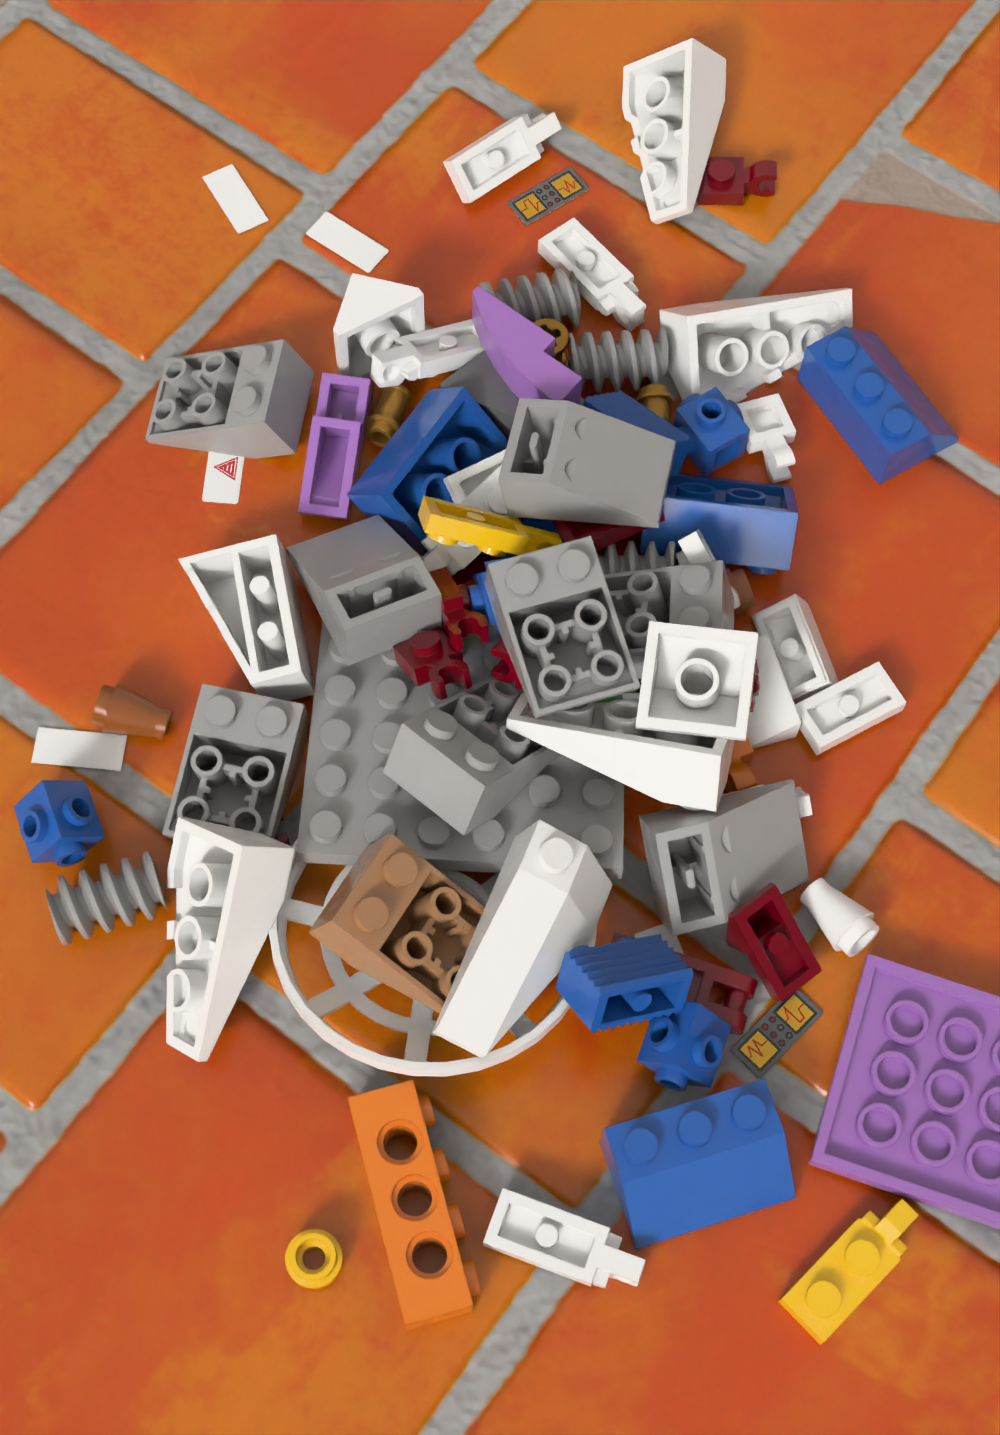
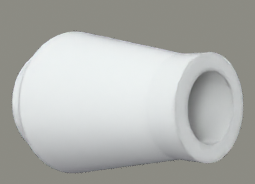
(841, 919)

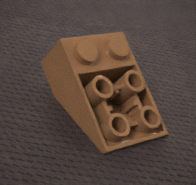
(400, 922)

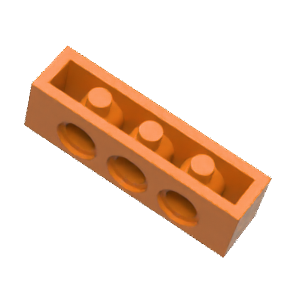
(421, 1295)

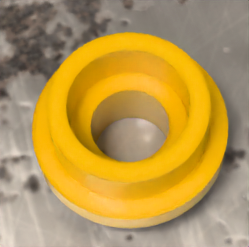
(308, 1241)

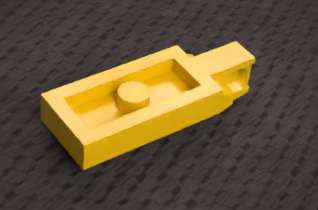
(490, 531)
(848, 1271)

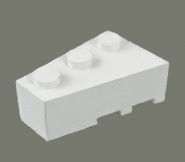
(258, 611)

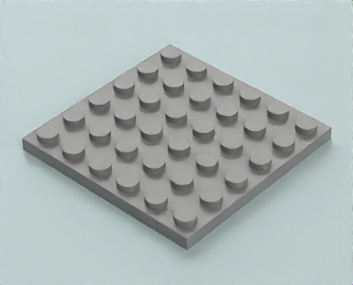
(355, 804)

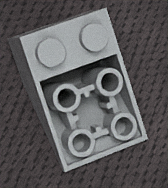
(233, 401)
(583, 466)
(367, 587)
(673, 594)
(560, 626)
(464, 757)
(239, 761)
(717, 860)

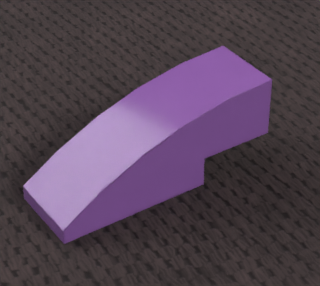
(522, 351)
(335, 445)

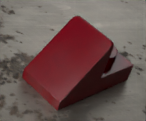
(772, 942)

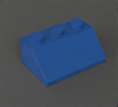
(873, 402)
(434, 442)
(738, 519)
(699, 1163)

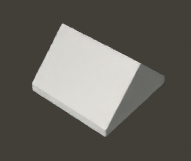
(371, 319)
(697, 681)

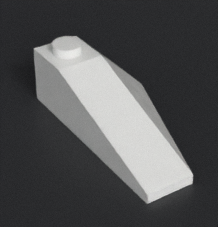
(674, 116)
(748, 339)
(657, 763)
(225, 905)
(537, 911)

